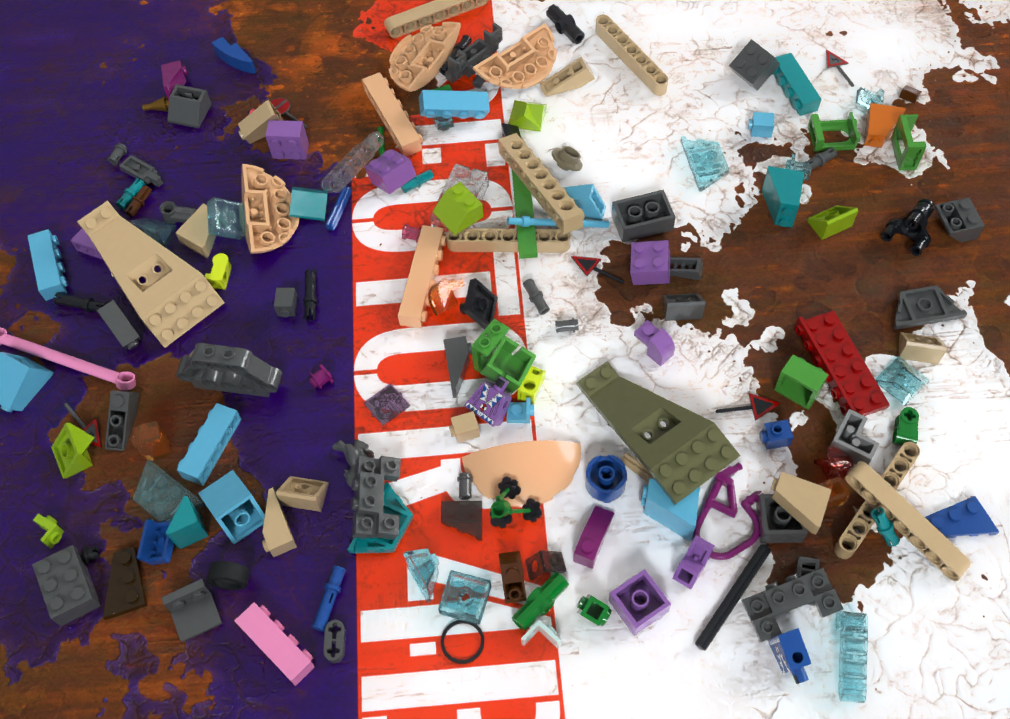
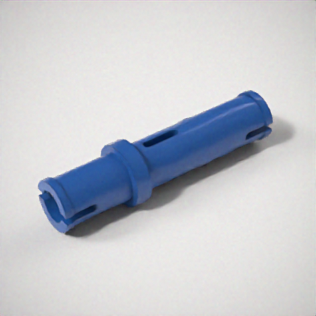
(332, 588)

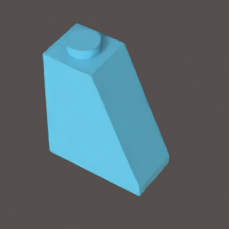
(588, 200)

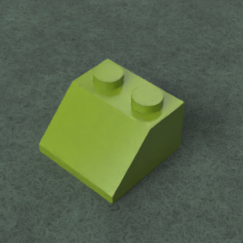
(458, 209)

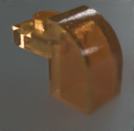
(442, 296)

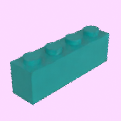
(796, 85)

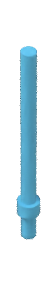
(526, 221)

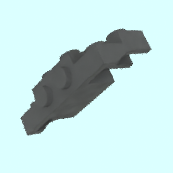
(473, 55)
(369, 497)
(794, 593)

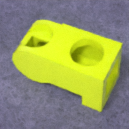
(220, 272)
(531, 385)

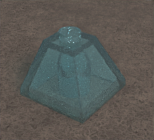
(902, 380)
(423, 569)

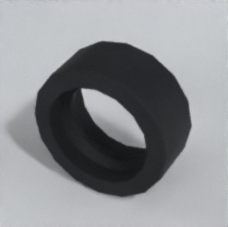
(228, 575)

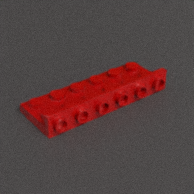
(837, 356)

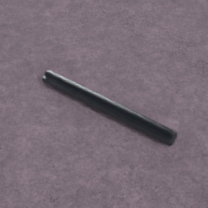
(732, 597)

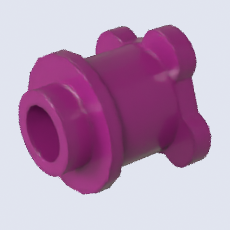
(320, 377)

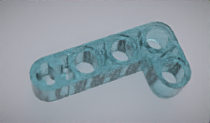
(853, 655)

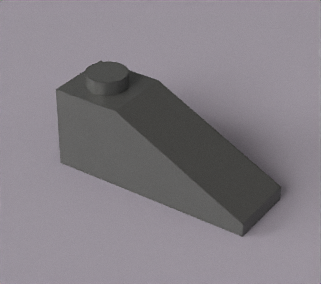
(457, 357)

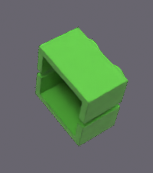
(509, 366)
(801, 381)

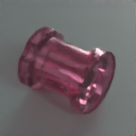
(410, 233)

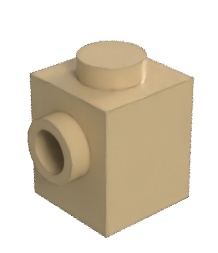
(464, 427)

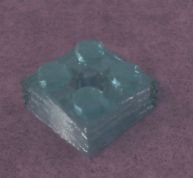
(226, 218)
(456, 587)

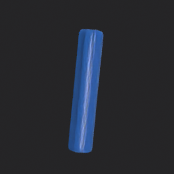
(338, 208)

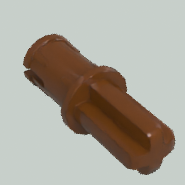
(138, 201)

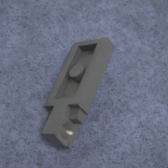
(141, 170)

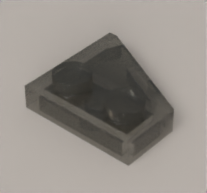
(463, 516)

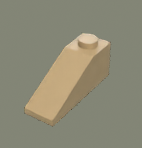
(569, 78)
(276, 528)

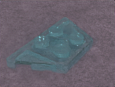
(705, 161)
(161, 493)

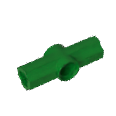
(540, 601)

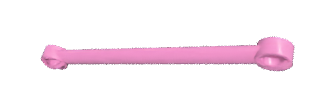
(69, 361)

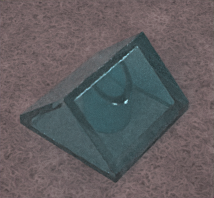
(155, 229)

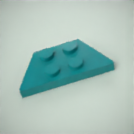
(392, 505)

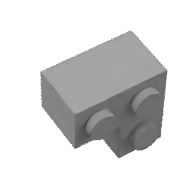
(851, 441)

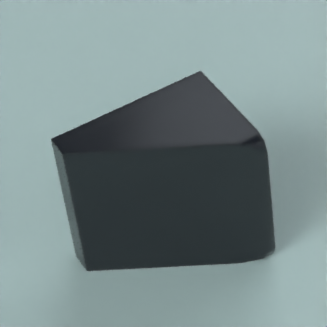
(508, 129)

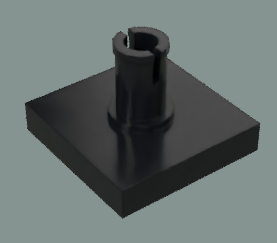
(479, 303)

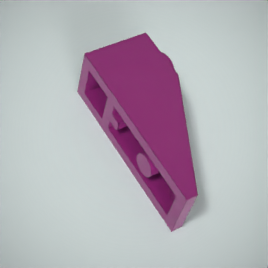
(173, 74)
(593, 537)

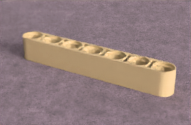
(428, 14)
(631, 55)
(478, 240)
(908, 521)
(864, 523)

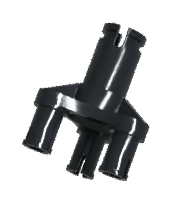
(913, 226)

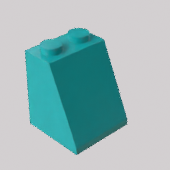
(782, 194)

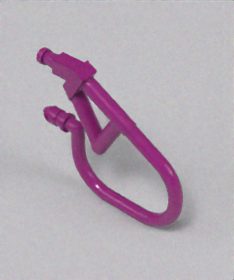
(724, 478)

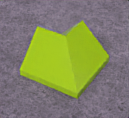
(528, 115)
(71, 450)

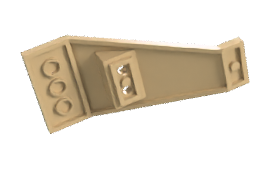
(167, 300)

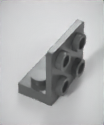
(192, 610)

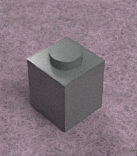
(286, 302)

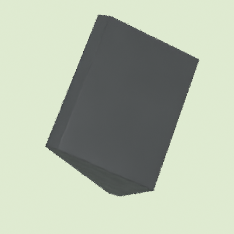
(683, 306)

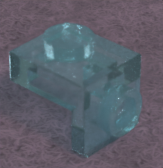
(865, 97)
(443, 123)
(799, 166)

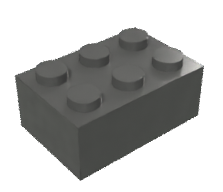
(643, 215)
(66, 585)

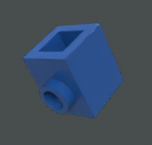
(776, 434)

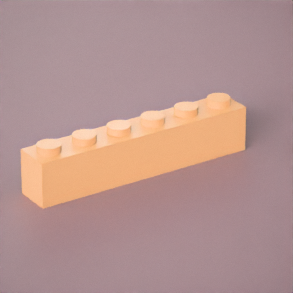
(392, 114)
(422, 276)

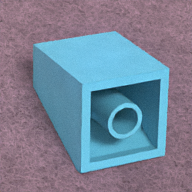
(20, 381)
(233, 506)
(679, 517)

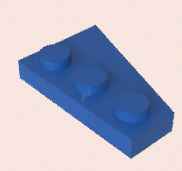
(963, 520)

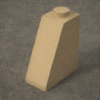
(256, 123)
(195, 232)
(801, 500)

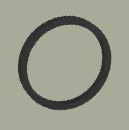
(467, 660)

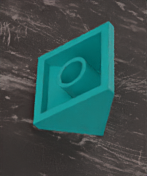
(308, 203)
(186, 525)

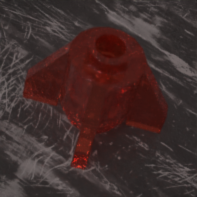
(836, 464)

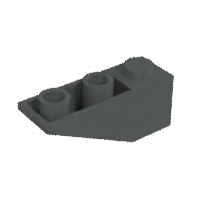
(121, 417)

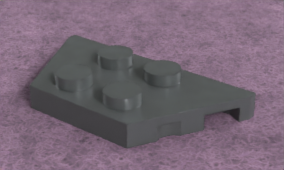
(925, 307)

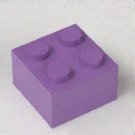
(287, 139)
(390, 171)
(650, 262)
(639, 602)

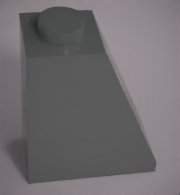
(119, 325)

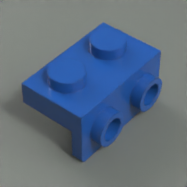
(155, 544)

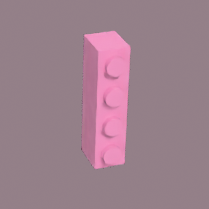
(274, 643)

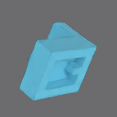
(520, 412)

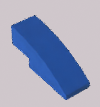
(233, 55)

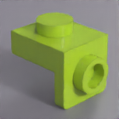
(54, 532)

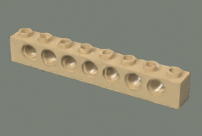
(541, 183)

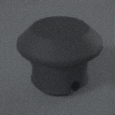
(89, 554)

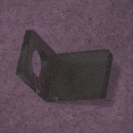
(547, 562)

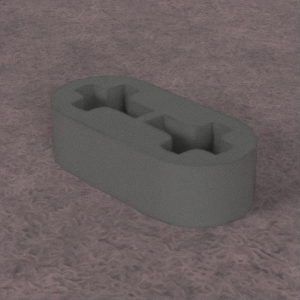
(329, 641)

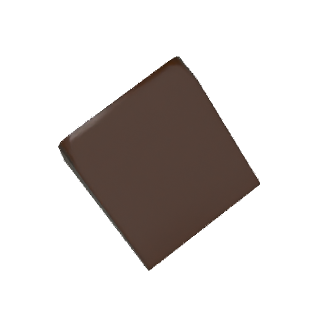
(910, 94)

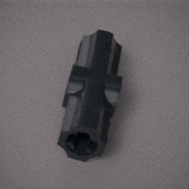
(565, 24)

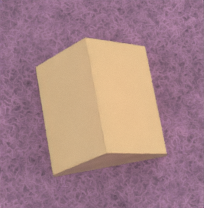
(921, 348)
(303, 493)

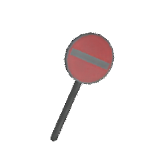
(283, 107)

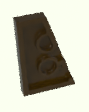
(125, 585)

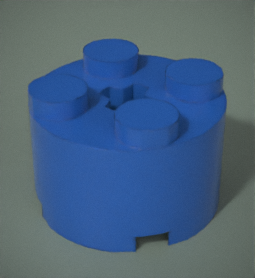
(597, 477)

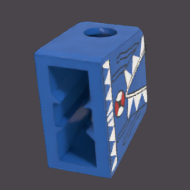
(788, 646)

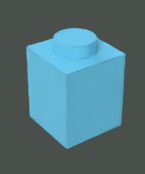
(761, 124)

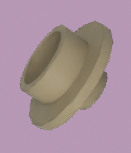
(567, 158)

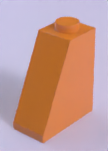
(880, 123)

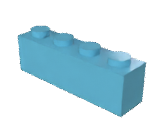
(453, 104)
(47, 264)
(209, 444)

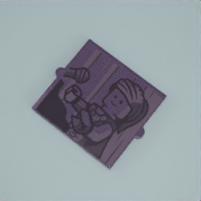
(386, 404)

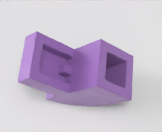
(658, 341)
(693, 562)

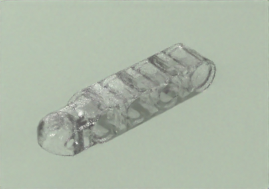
(346, 165)

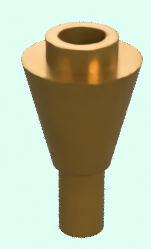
(159, 105)

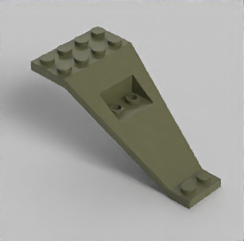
(675, 455)

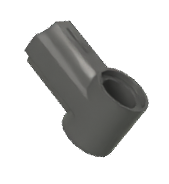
(174, 214)

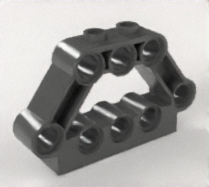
(228, 370)

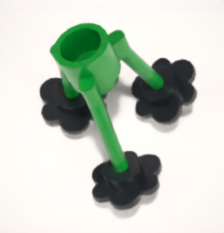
(501, 509)

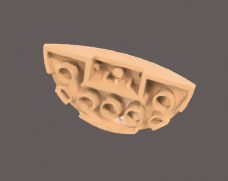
(420, 56)
(523, 63)
(266, 210)
(538, 466)

